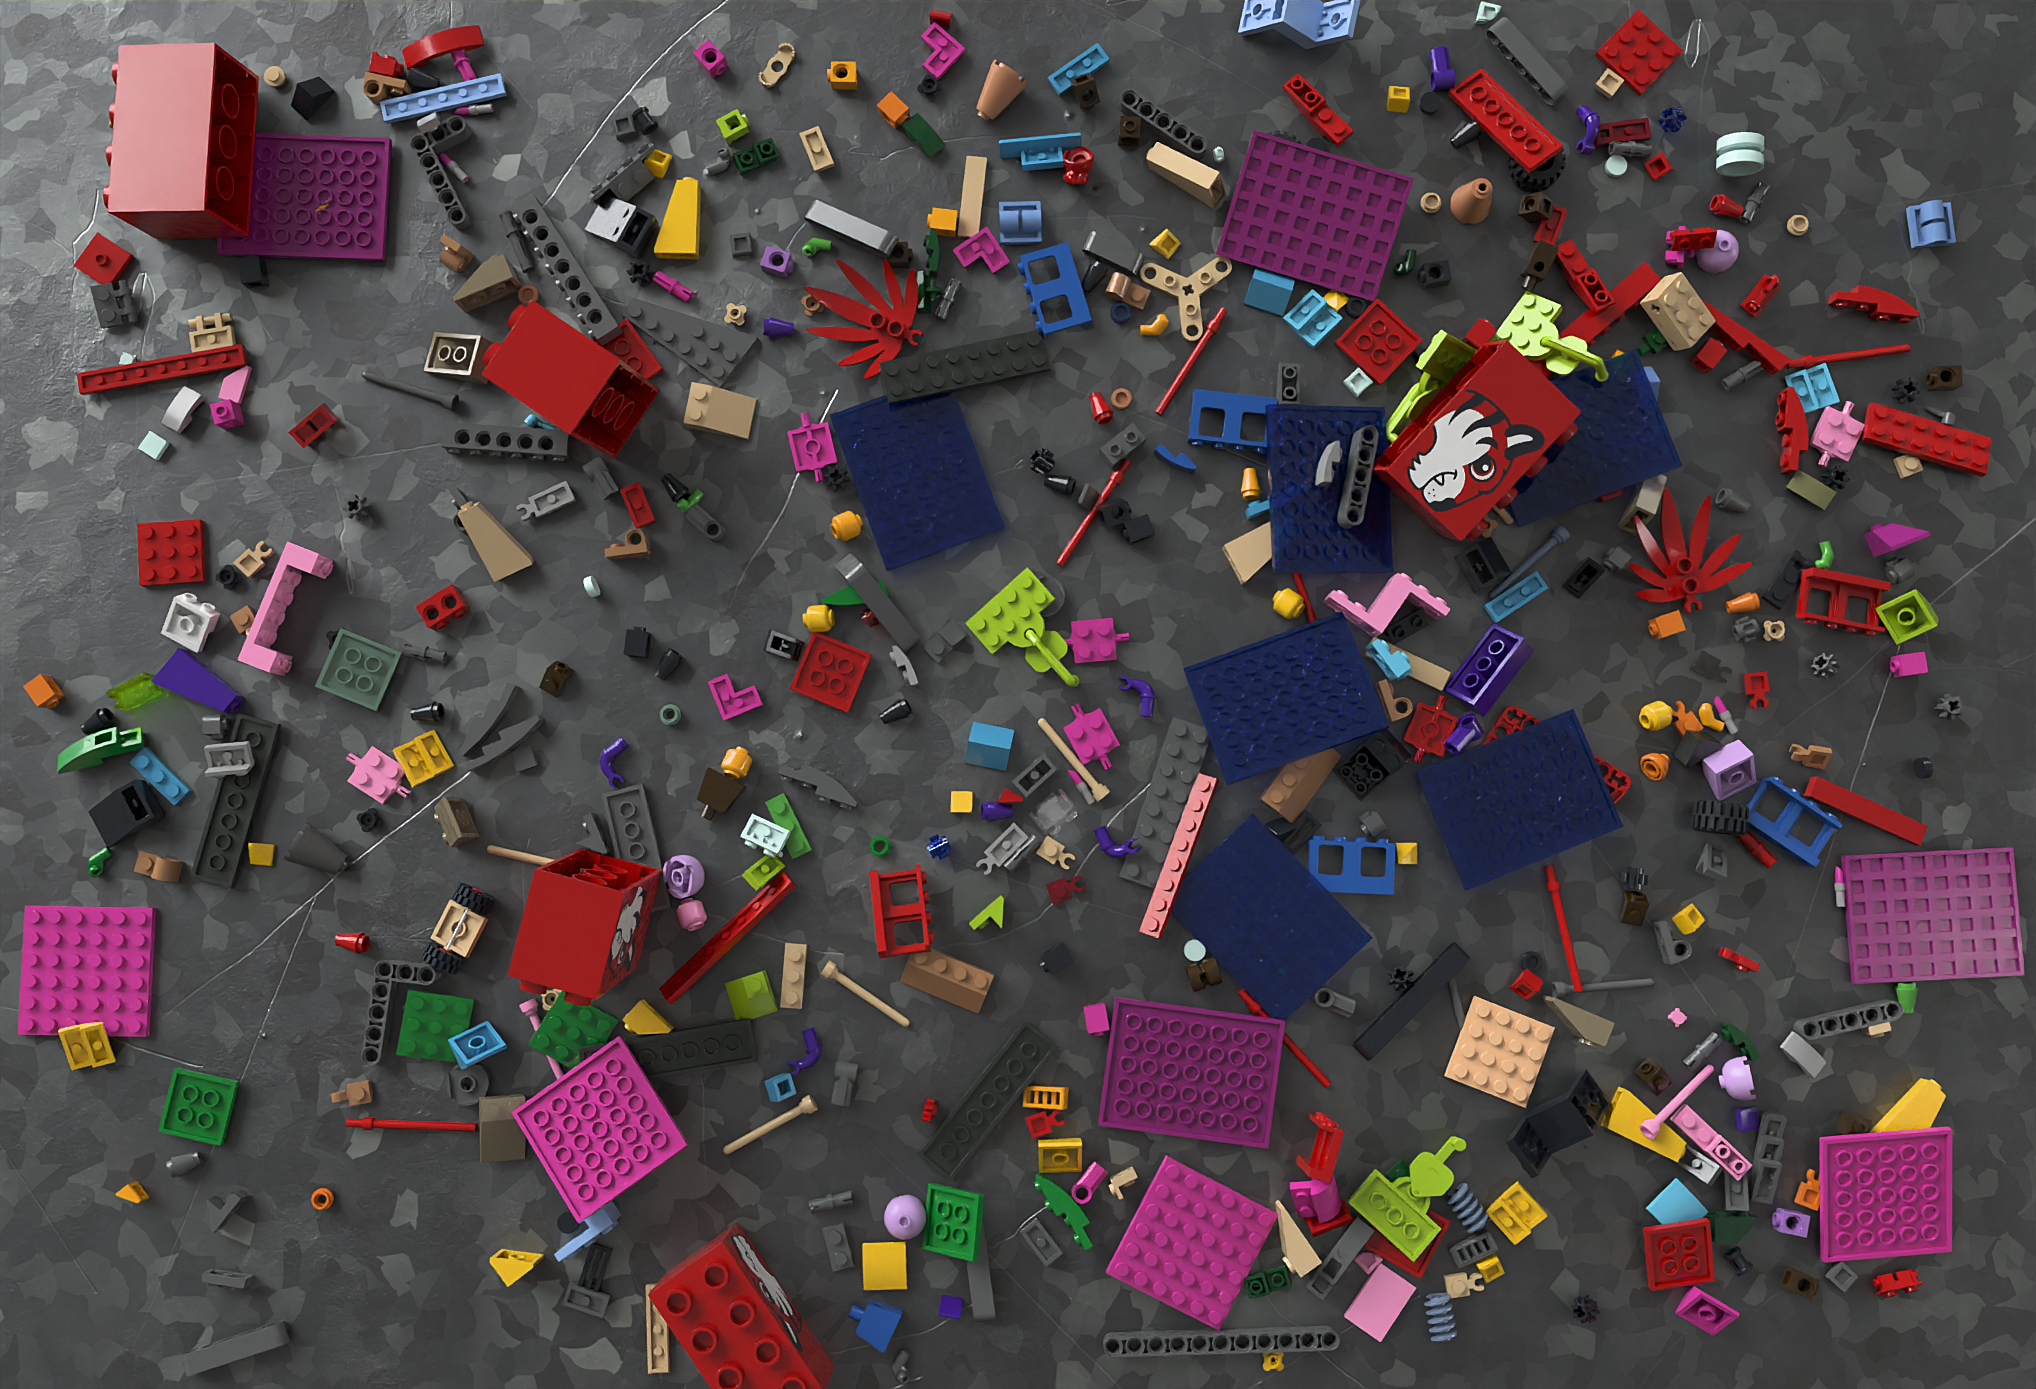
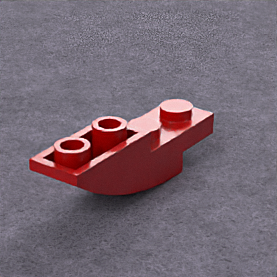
(1316, 111)
(1582, 279)
(1879, 303)
(1793, 423)

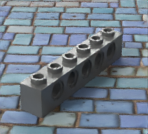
(454, 433)

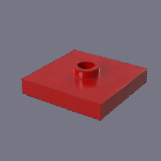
(103, 260)

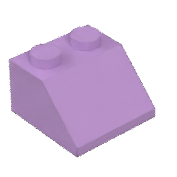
(1729, 769)

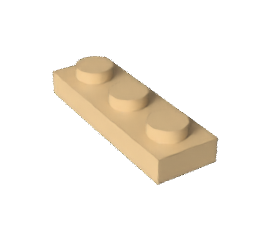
(793, 975)

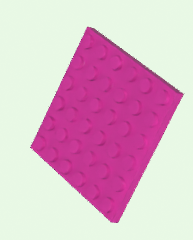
(87, 969)
(600, 1129)
(1885, 1194)
(1192, 1243)

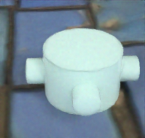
(1218, 154)
(127, 359)

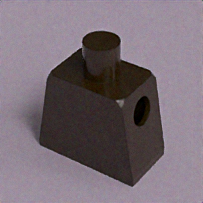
(1541, 256)
(718, 793)

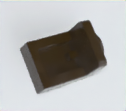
(556, 678)
(1634, 908)
(1653, 1076)

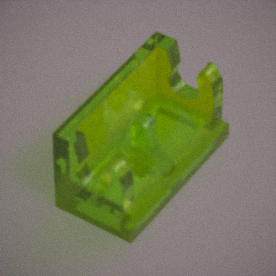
(134, 692)

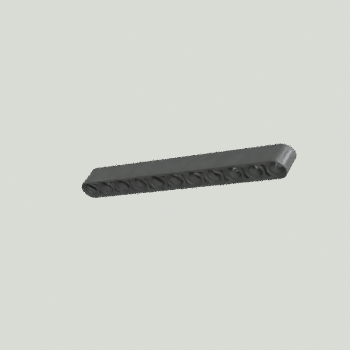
(1230, 1347)

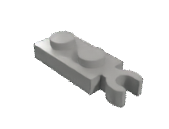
(548, 501)
(1003, 847)

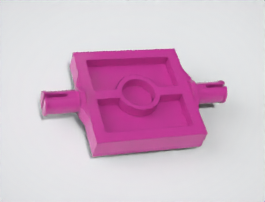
(812, 447)
(1094, 640)
(1091, 736)

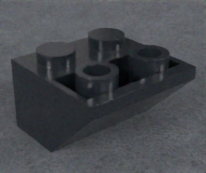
(1482, 564)

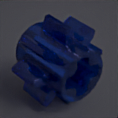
(1672, 119)
(939, 847)

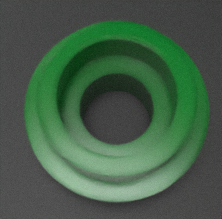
(873, 846)

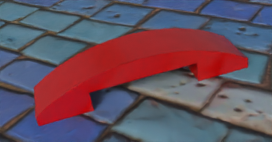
(441, 44)

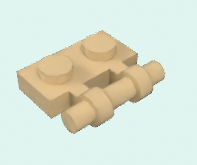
(211, 338)

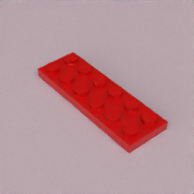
(1505, 120)
(1926, 439)

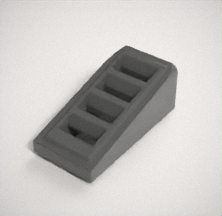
(1484, 1252)

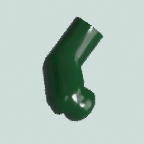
(1406, 266)

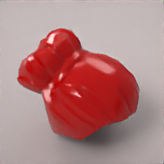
(1077, 165)

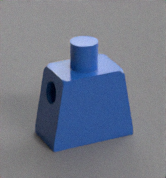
(876, 1323)

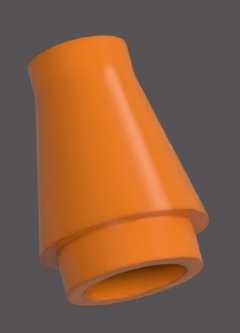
(1746, 603)

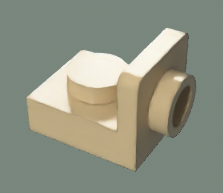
(1123, 1178)

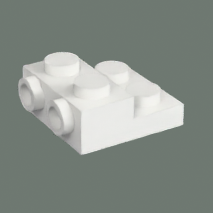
(190, 621)

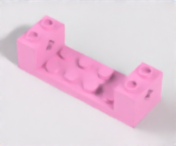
(271, 613)

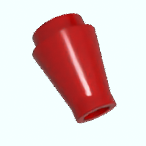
(1725, 206)
(1101, 410)
(354, 942)

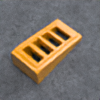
(1044, 1105)

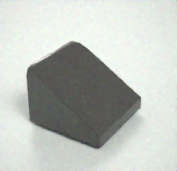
(1088, 497)

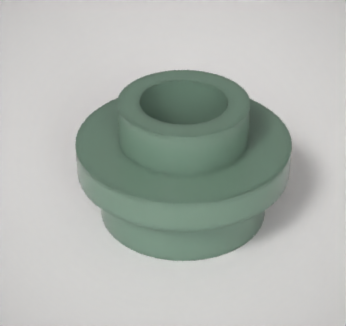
(664, 711)

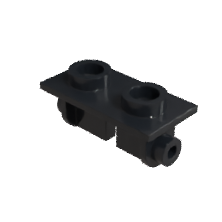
(1406, 626)

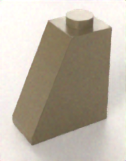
(1642, 503)

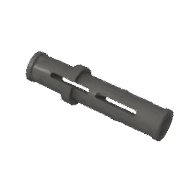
(514, 232)

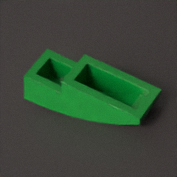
(848, 597)

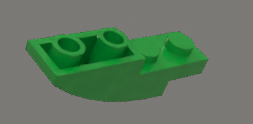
(95, 747)
(1061, 1202)

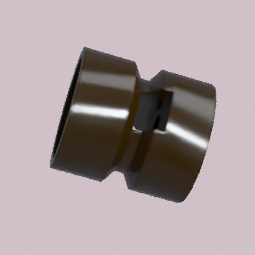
(1211, 974)

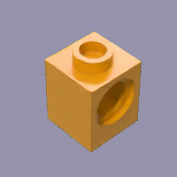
(846, 83)
(943, 221)

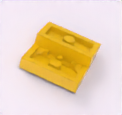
(423, 758)
(86, 1045)
(1516, 1213)
(884, 1266)

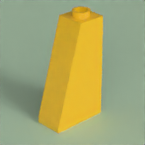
(681, 223)
(1915, 1109)
(1629, 1113)

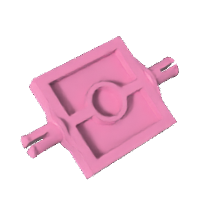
(1836, 434)
(377, 775)

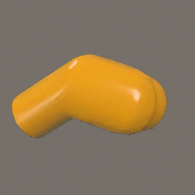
(1707, 718)

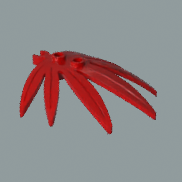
(887, 325)
(1683, 573)

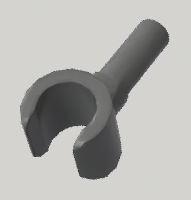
(1947, 417)

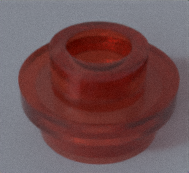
(869, 618)

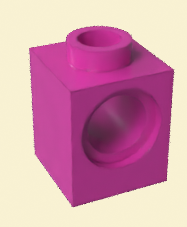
(707, 51)
(227, 414)
(1909, 664)
(1096, 1019)

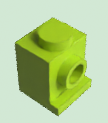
(730, 120)

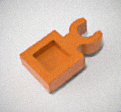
(1685, 721)
(1809, 1193)

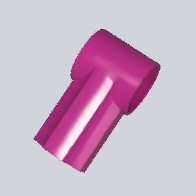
(1090, 1180)

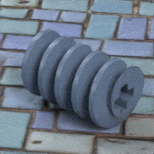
(1468, 1208)
(1442, 1317)

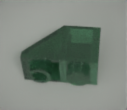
(1730, 1227)

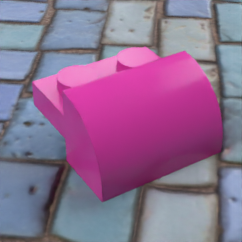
(1316, 1199)

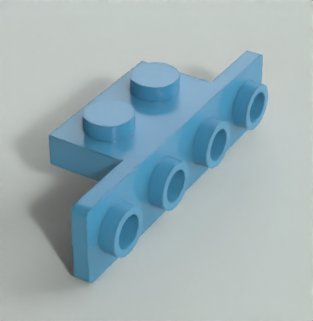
(1040, 151)

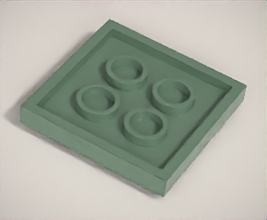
(358, 669)

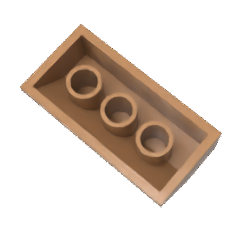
(1298, 783)
(948, 978)

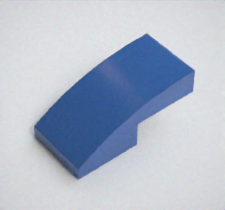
(1180, 462)

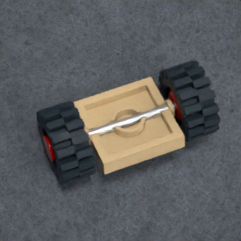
(458, 928)

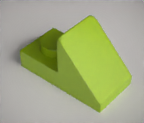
(763, 871)
(994, 910)

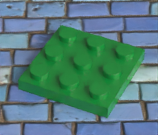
(430, 1022)
(570, 1027)
(198, 1106)
(953, 1222)

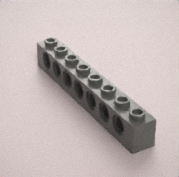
(530, 208)

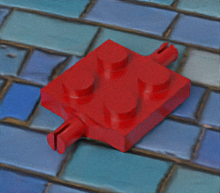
(1429, 729)

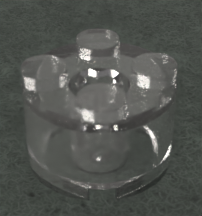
(1053, 812)

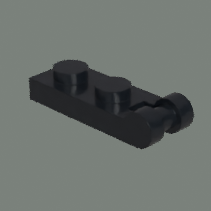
(1786, 580)

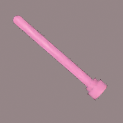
(530, 1009)
(1651, 1127)

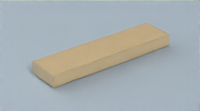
(972, 196)
(1421, 669)
(657, 1338)

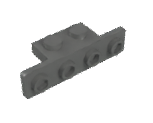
(629, 178)

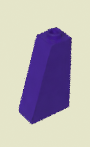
(194, 680)

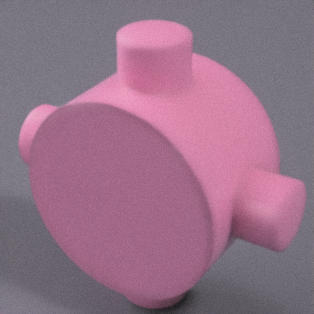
(1677, 1017)

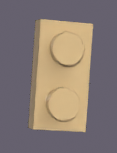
(816, 149)

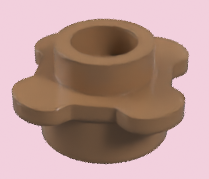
(809, 310)
(1491, 525)

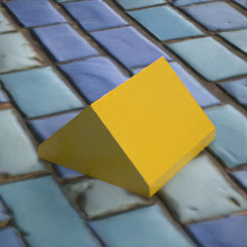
(1060, 1155)
(514, 1264)

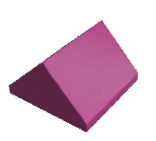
(1705, 1311)

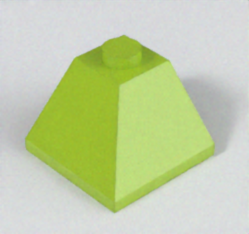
(1907, 616)
(751, 996)

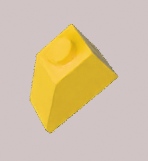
(646, 1020)

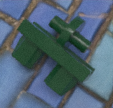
(926, 292)

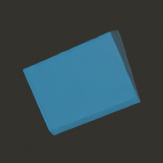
(1269, 291)
(989, 746)
(476, 1044)

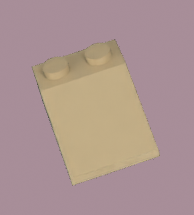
(719, 411)
(1297, 1250)

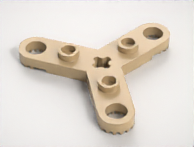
(1200, 282)

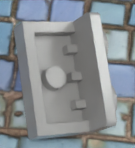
(229, 759)

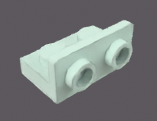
(765, 836)

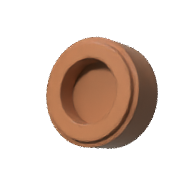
(528, 293)
(1121, 399)

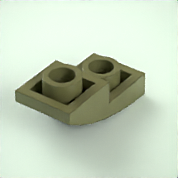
(1811, 490)

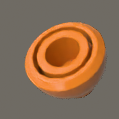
(1655, 766)

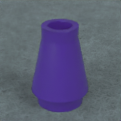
(776, 328)
(995, 811)

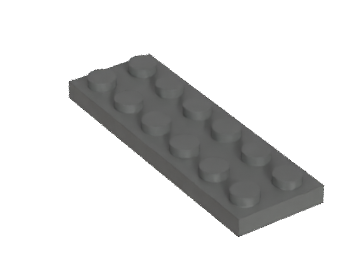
(635, 834)

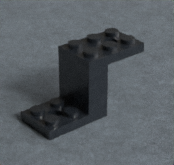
(1558, 1123)

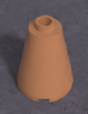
(999, 90)
(1472, 201)

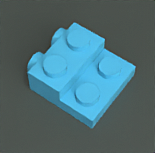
(1393, 665)

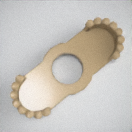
(785, 56)

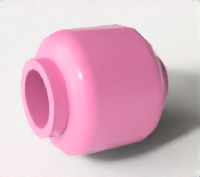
(691, 914)

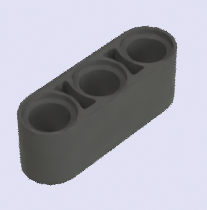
(1113, 253)

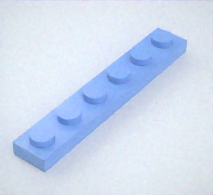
(443, 98)

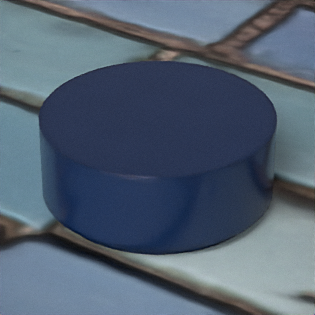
(1120, 312)

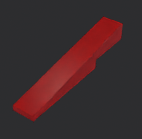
(1740, 338)
(1865, 810)

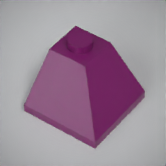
(1891, 537)

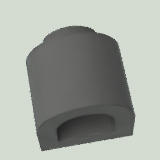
(1615, 559)
(1899, 570)
(215, 726)
(1371, 824)

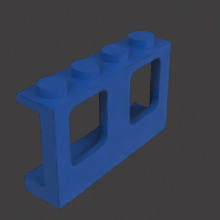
(1066, 285)
(1234, 406)
(1780, 831)
(1351, 879)

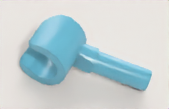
(532, 421)

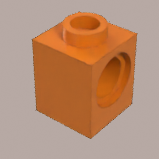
(893, 110)
(1666, 625)
(44, 691)

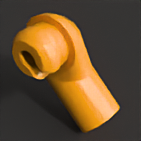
(1156, 328)

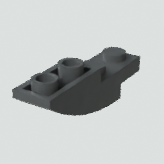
(1288, 384)
(828, 787)
(1340, 1258)

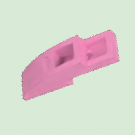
(1710, 1142)

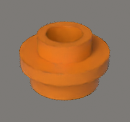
(317, 1203)

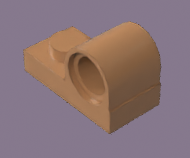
(385, 85)
(454, 254)
(1123, 290)
(618, 551)
(1389, 704)
(158, 866)

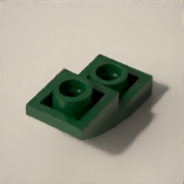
(923, 134)
(756, 157)
(932, 248)
(1734, 1036)
(1267, 1281)

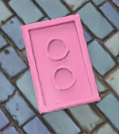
(1379, 1302)

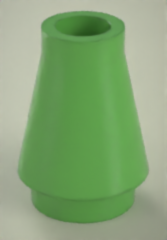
(1907, 995)

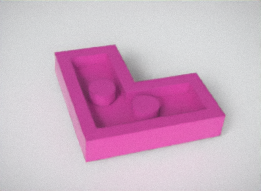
(945, 52)
(982, 245)
(731, 702)

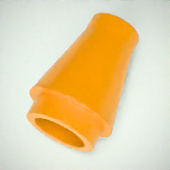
(1250, 485)

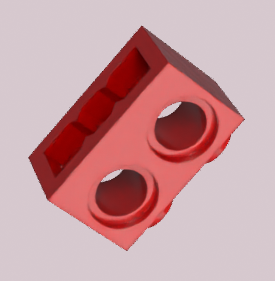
(313, 425)
(440, 602)

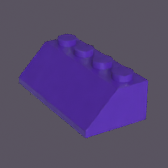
(1489, 669)

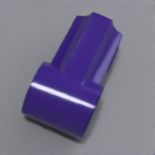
(1442, 75)
(1468, 731)

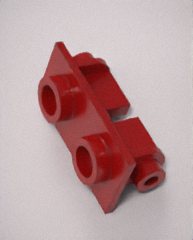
(1698, 239)
(1761, 295)
(1889, 1287)

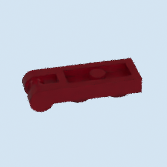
(1623, 131)

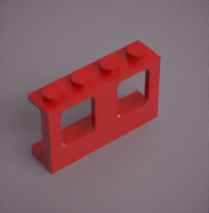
(1840, 588)
(888, 915)
(1325, 1148)

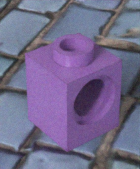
(773, 254)
(1799, 1224)

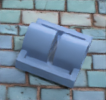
(1020, 223)
(1931, 224)

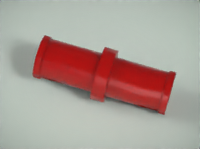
(1757, 848)

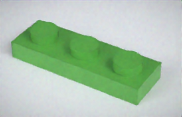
(785, 817)

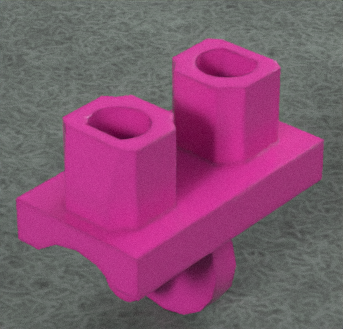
(1677, 257)

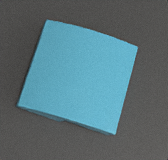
(1313, 319)
(1813, 388)
(1676, 1205)

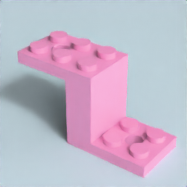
(1387, 604)

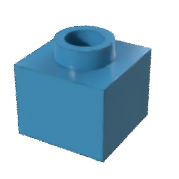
(784, 1088)

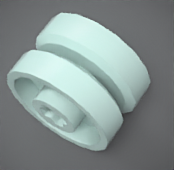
(1740, 154)

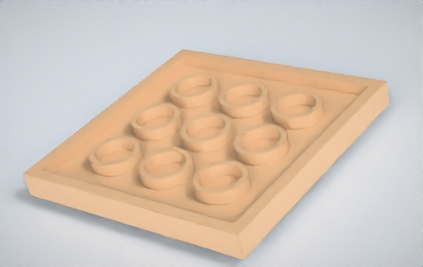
(1499, 1051)

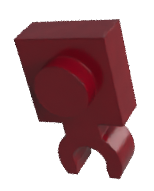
(1061, 890)

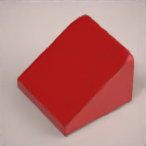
(941, 18)
(1658, 166)
(1009, 797)
(1527, 984)

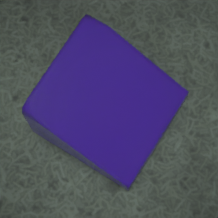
(1746, 1119)
(950, 1307)

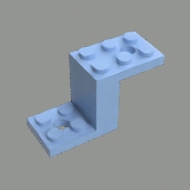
(1303, 21)
(600, 1221)

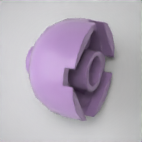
(1721, 256)
(684, 875)
(1737, 1079)
(905, 1217)

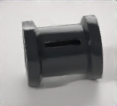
(644, 120)
(1738, 1261)

